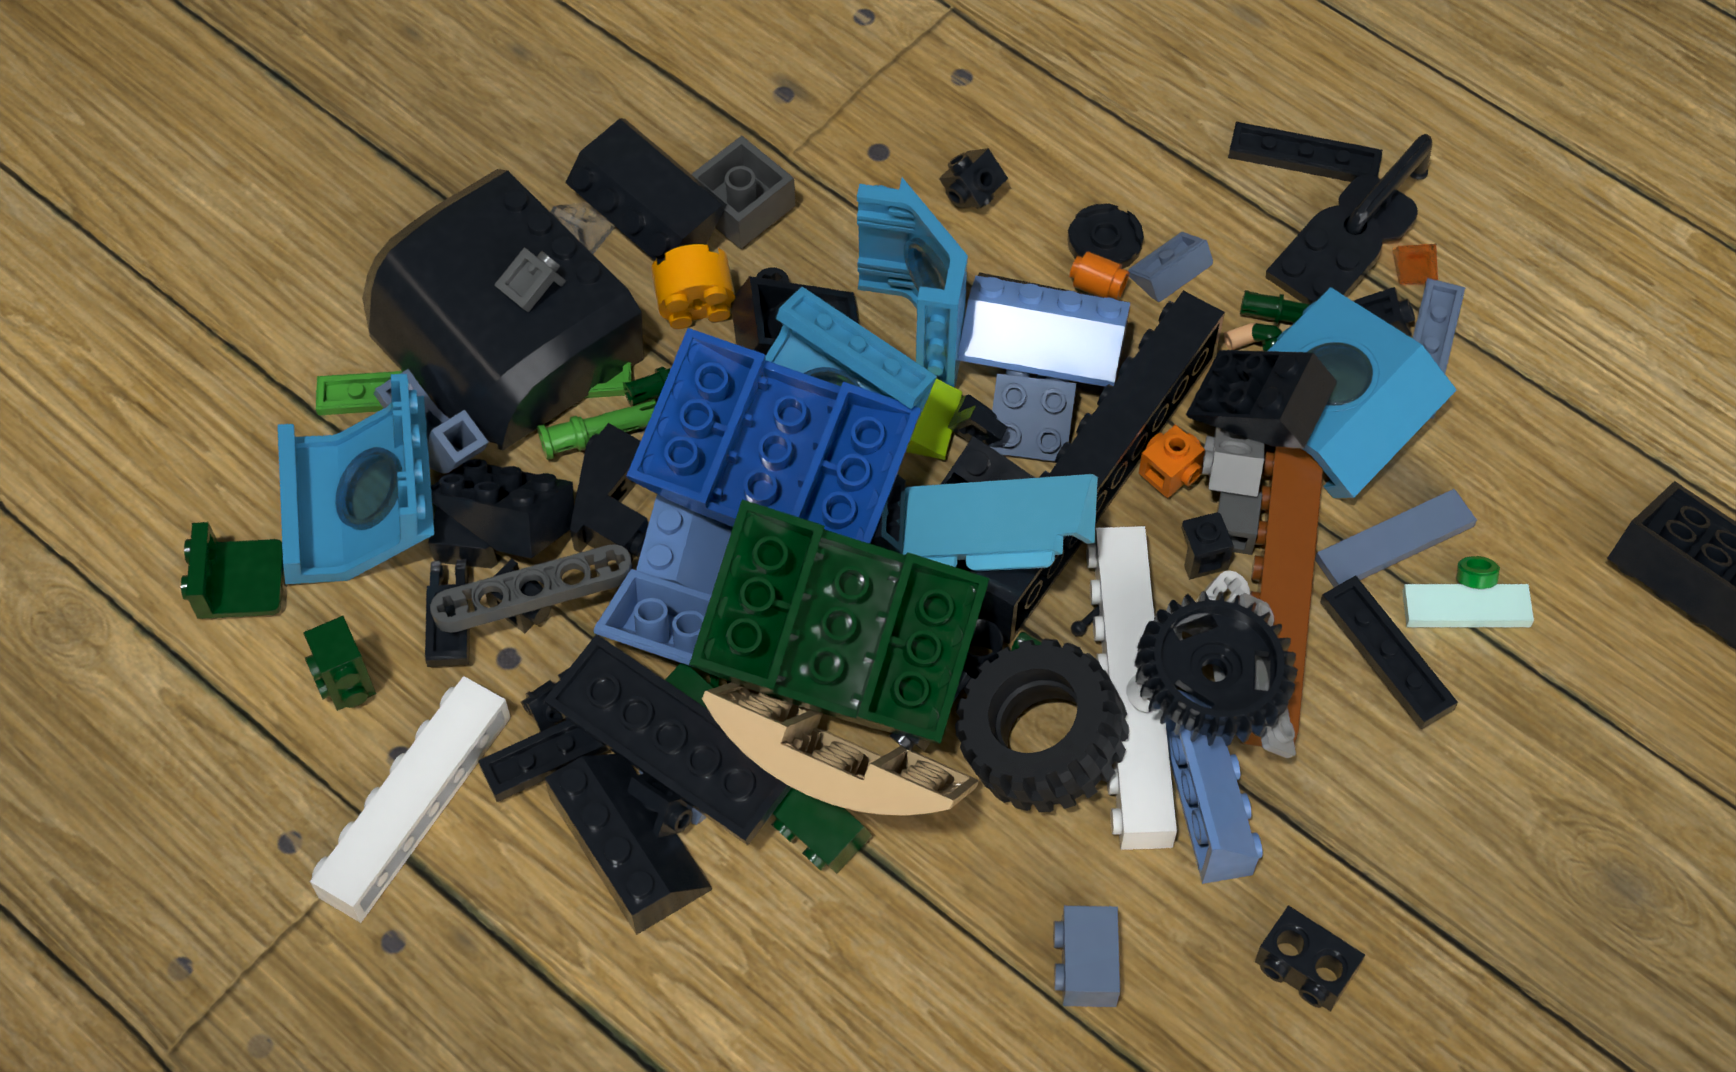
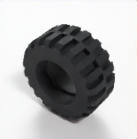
(1014, 684)

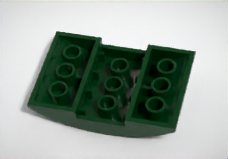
(839, 624)

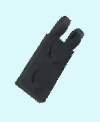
(441, 646)

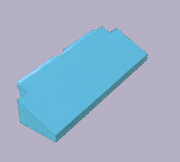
(999, 521)

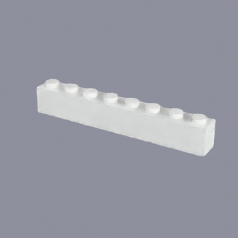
(1125, 603)

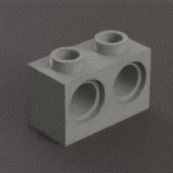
(1233, 463)

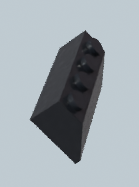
(644, 191)
(642, 872)

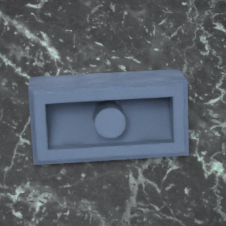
(1172, 265)

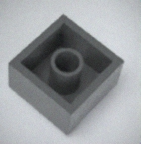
(752, 188)

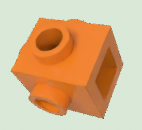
(1172, 460)

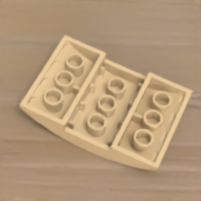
(827, 767)

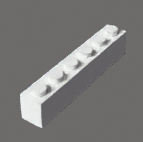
(410, 799)

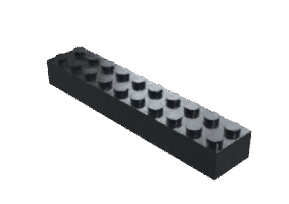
(1114, 438)

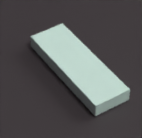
(1466, 606)

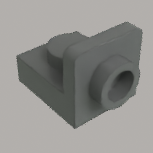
(529, 278)

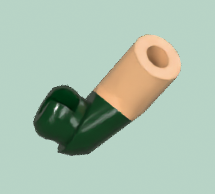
(1252, 333)

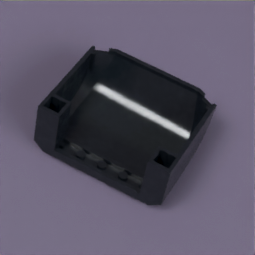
(470, 344)

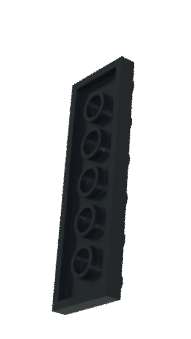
(666, 738)

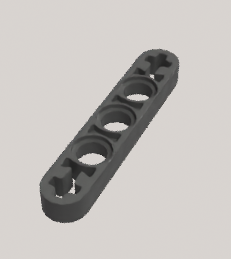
(510, 586)

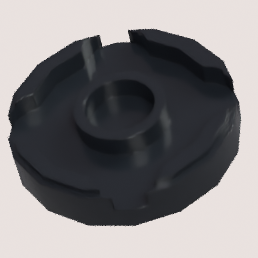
(1106, 233)

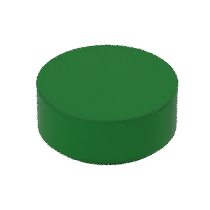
(1477, 572)

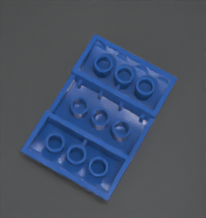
(770, 437)

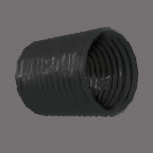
(987, 635)

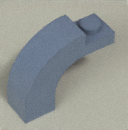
(449, 439)

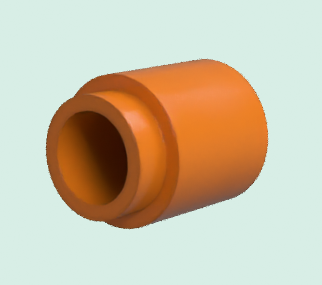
(1099, 276)

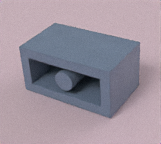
(1089, 956)

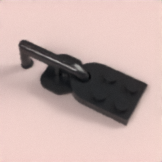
(1348, 238)

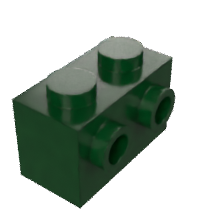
(338, 664)

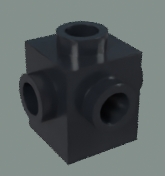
(973, 178)

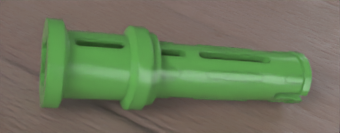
(579, 431)

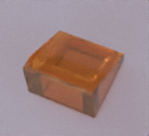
(1415, 263)

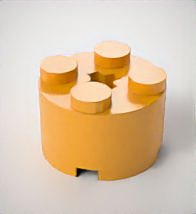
(693, 285)

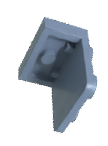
(1035, 413)

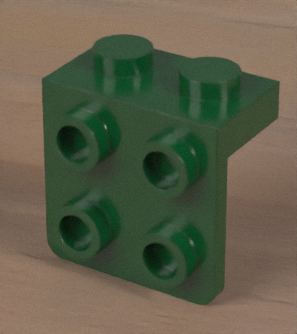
(232, 575)

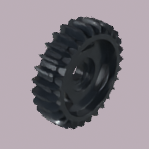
(1231, 645)

